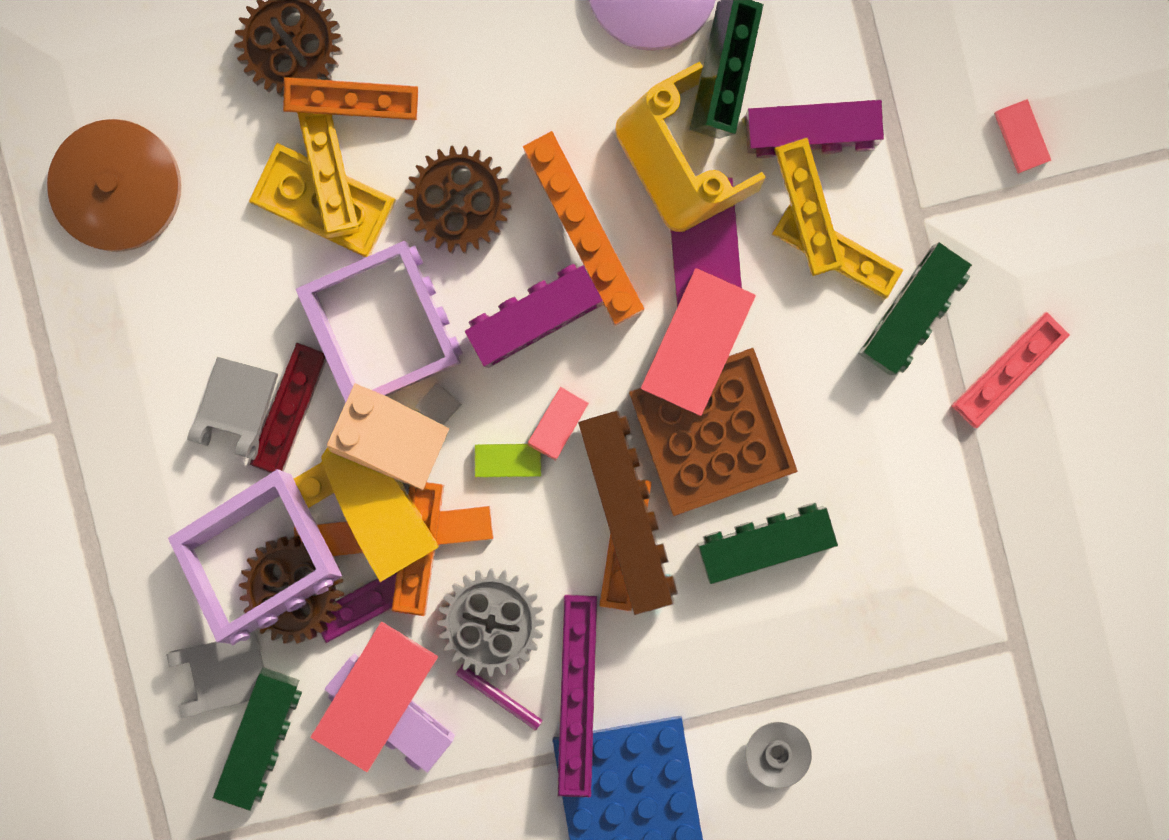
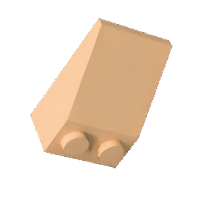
(387, 437)

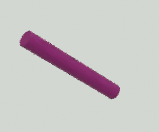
(499, 697)

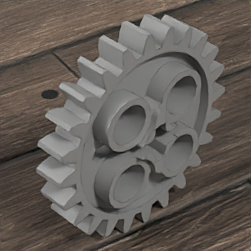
(483, 651)

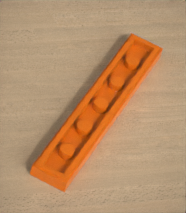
(454, 527)

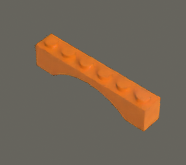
(583, 228)

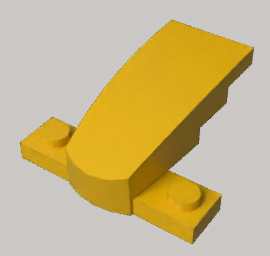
(376, 510)

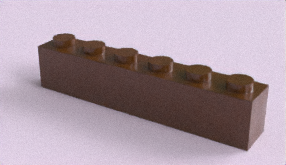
(627, 513)

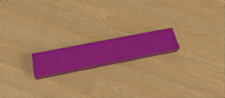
(577, 696)

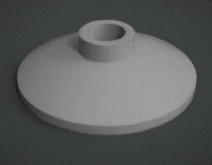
(782, 770)

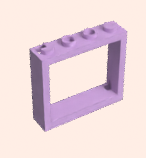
(425, 291)
(228, 514)

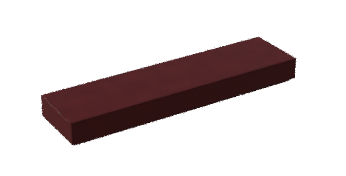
(289, 408)

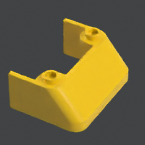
(662, 167)

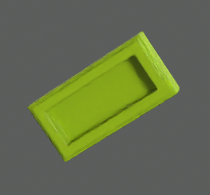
(507, 460)

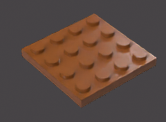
(727, 448)

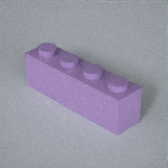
(415, 734)

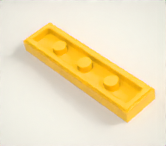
(328, 174)
(809, 206)
(860, 263)

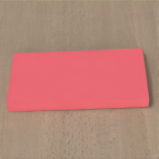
(698, 342)
(374, 696)

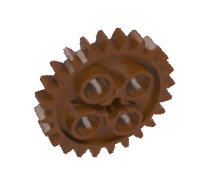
(264, 59)
(440, 175)
(292, 559)

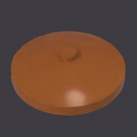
(114, 185)

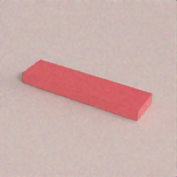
(1010, 370)

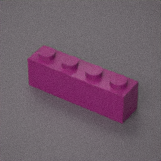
(824, 124)

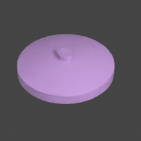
(652, 23)

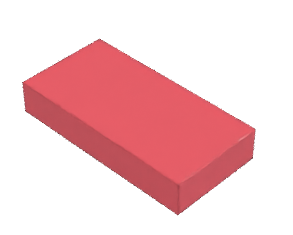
(1022, 136)
(557, 423)

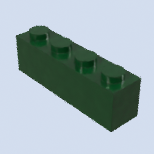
(726, 67)
(915, 309)
(767, 544)
(256, 739)

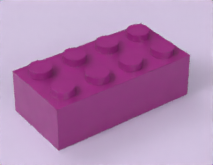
(534, 316)

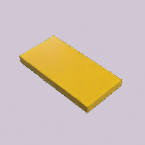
(289, 192)

